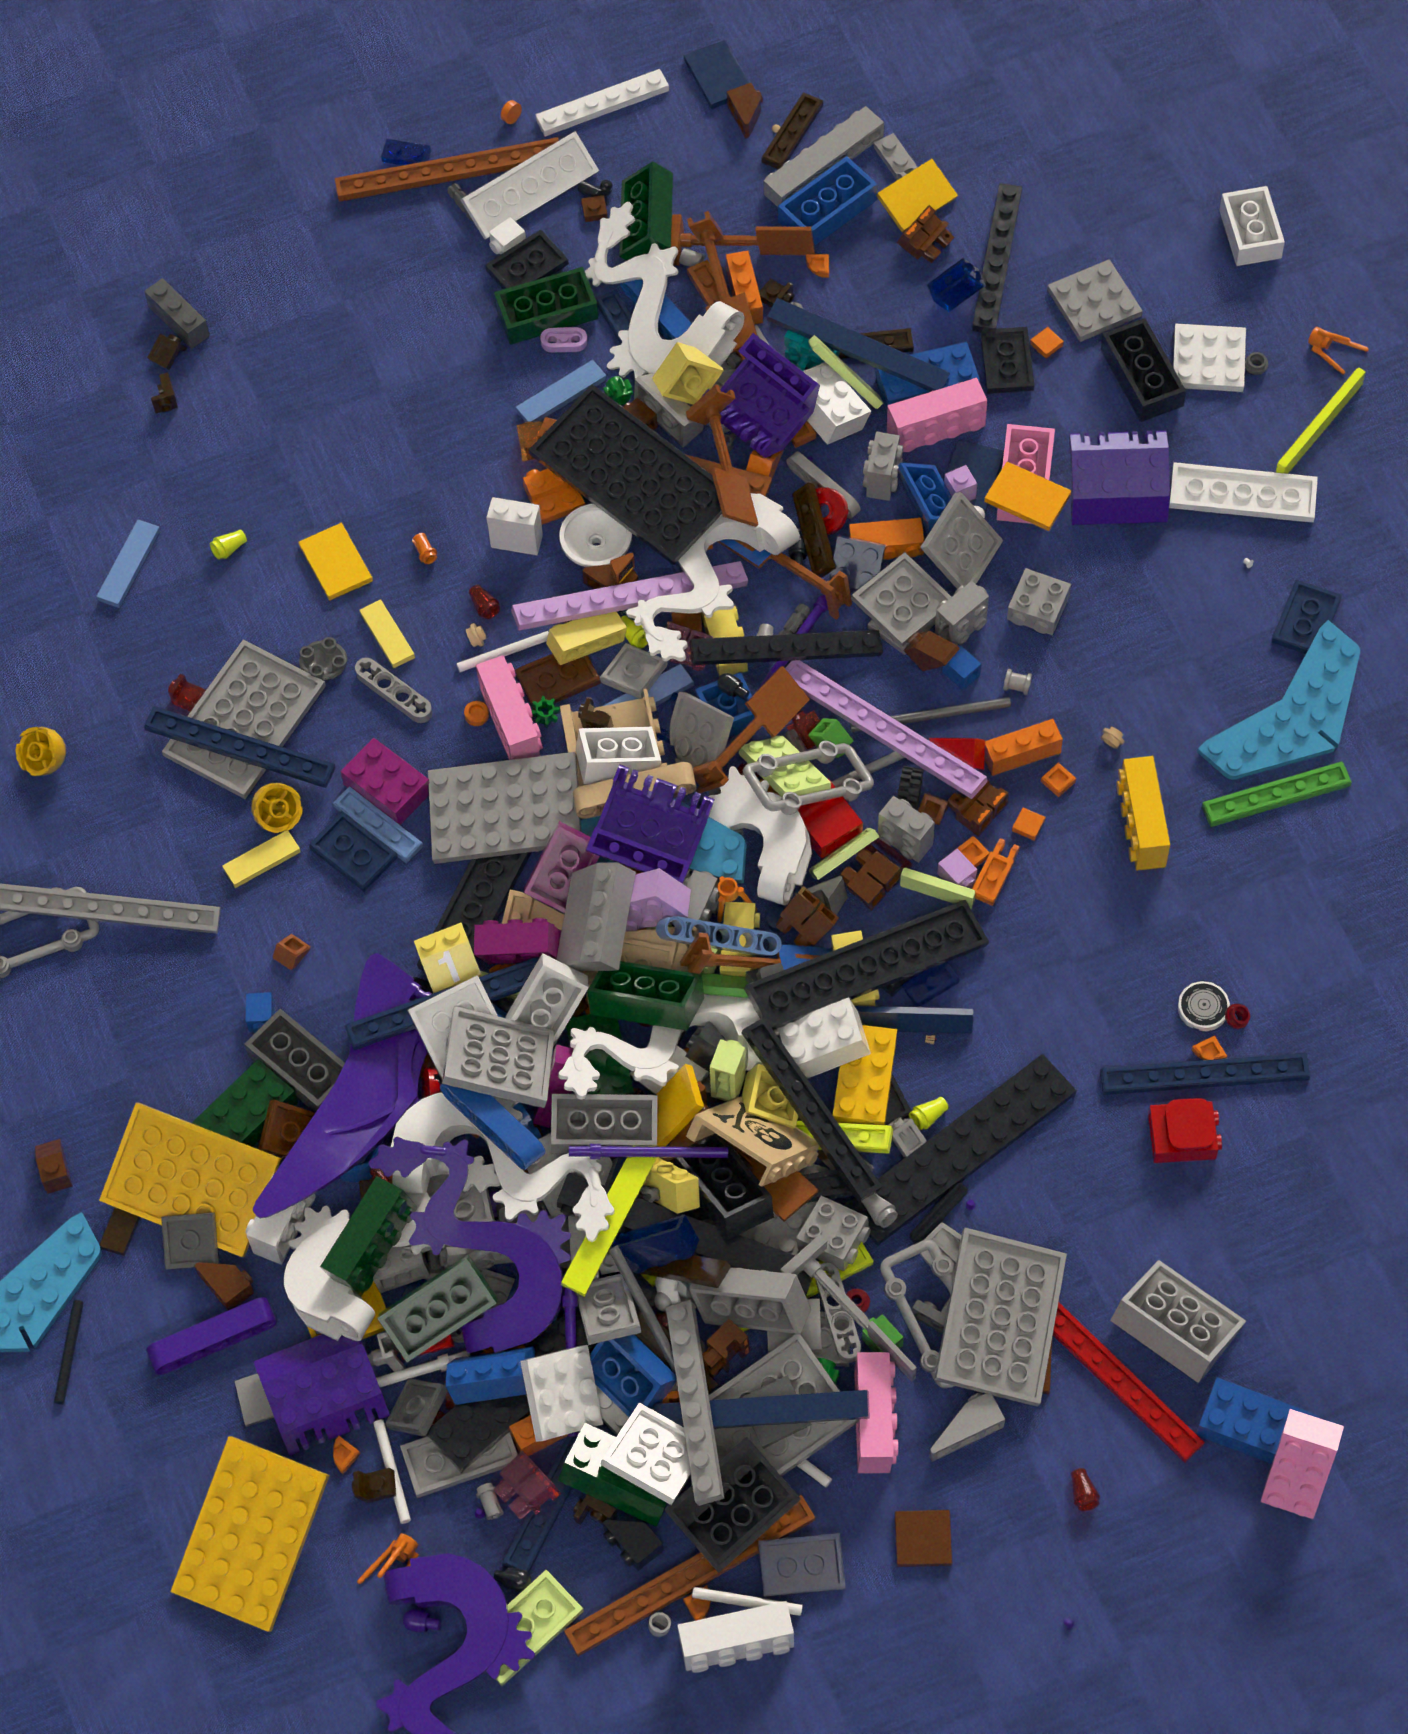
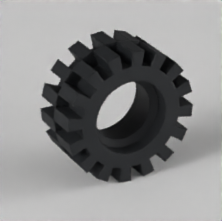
(910, 785)

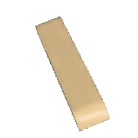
(591, 798)

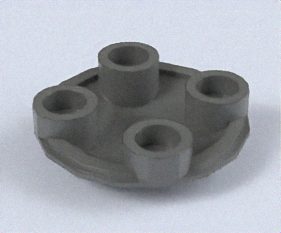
(323, 659)

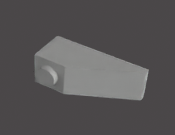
(974, 1421)

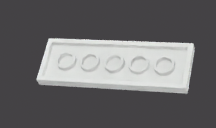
(530, 184)
(1243, 492)

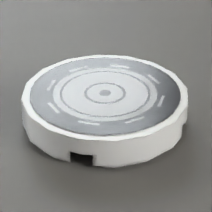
(1203, 1006)

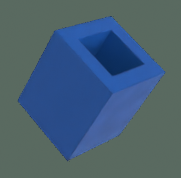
(962, 668)
(259, 1010)

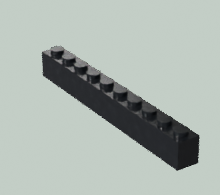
(737, 1251)

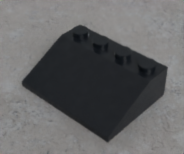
(751, 1504)

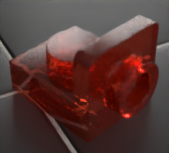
(184, 693)
(803, 725)

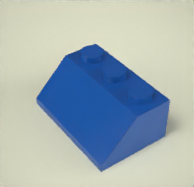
(925, 490)
(630, 1373)
(487, 1375)

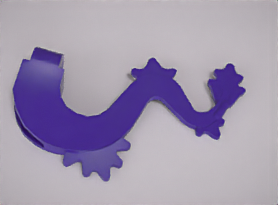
(529, 1244)
(489, 1641)

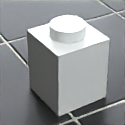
(506, 236)

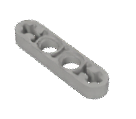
(811, 473)
(393, 690)
(837, 1312)

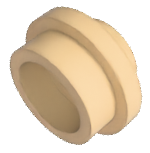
(476, 635)
(1112, 737)

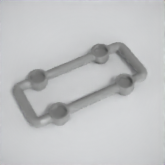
(824, 753)
(71, 940)
(896, 1288)

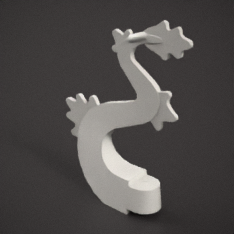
(641, 345)
(774, 534)
(785, 837)
(654, 1062)
(438, 1121)
(329, 1304)

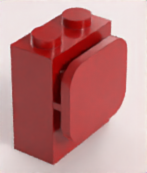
(830, 824)
(1184, 1131)

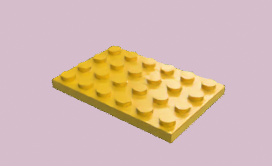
(185, 1170)
(250, 1533)

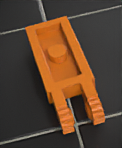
(994, 873)

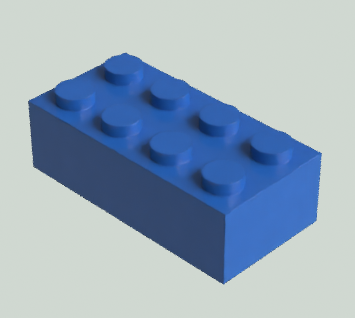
(829, 200)
(952, 358)
(1245, 1420)

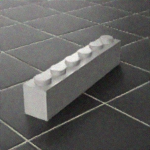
(844, 140)

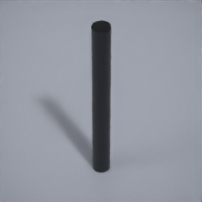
(68, 1352)

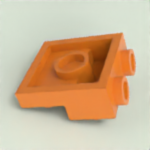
(551, 494)

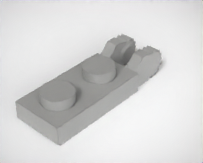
(894, 156)

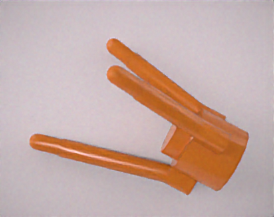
(1322, 339)
(728, 892)
(400, 1549)

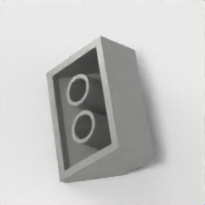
(670, 412)

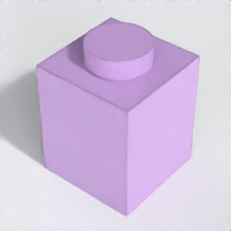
(961, 481)
(957, 870)

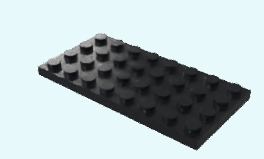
(630, 473)

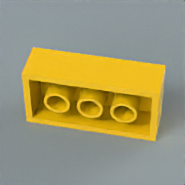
(1144, 813)
(866, 1082)

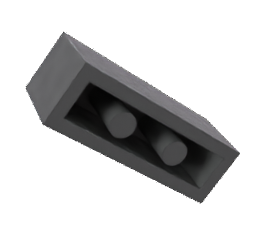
(177, 313)

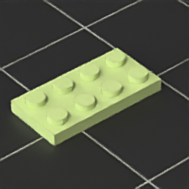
(796, 778)
(545, 1612)

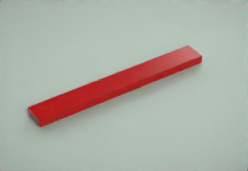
(1125, 1385)

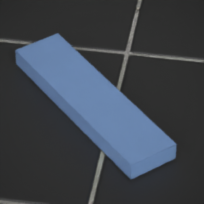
(561, 392)
(128, 563)
(671, 681)
(378, 824)

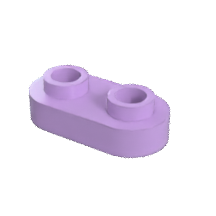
(564, 339)

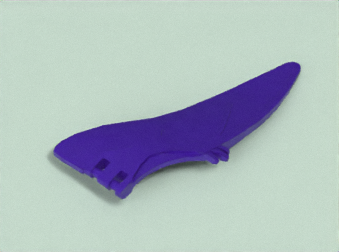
(364, 1102)

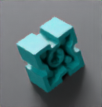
(800, 352)

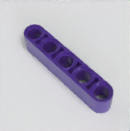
(211, 1336)

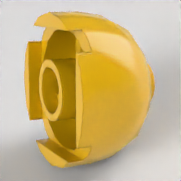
(40, 751)
(276, 807)

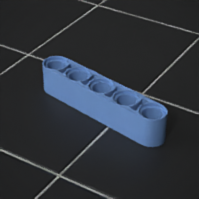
(730, 936)

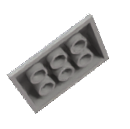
(596, 917)
(1177, 1320)

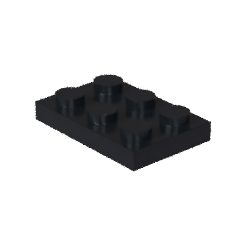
(527, 261)
(1007, 360)

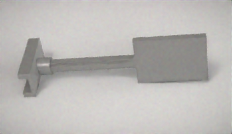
(807, 1261)
(254, 1400)

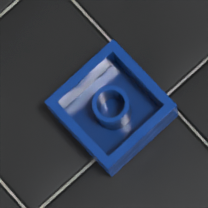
(731, 705)

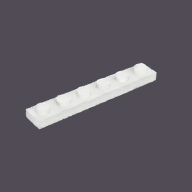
(602, 102)

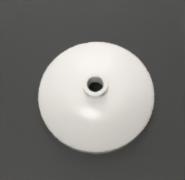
(590, 526)

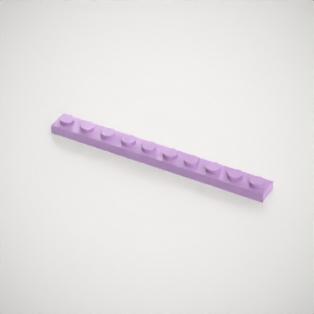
(615, 597)
(887, 730)

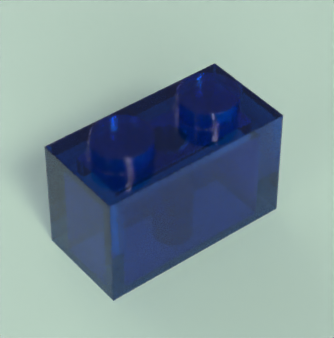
(956, 285)

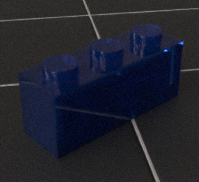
(657, 1244)

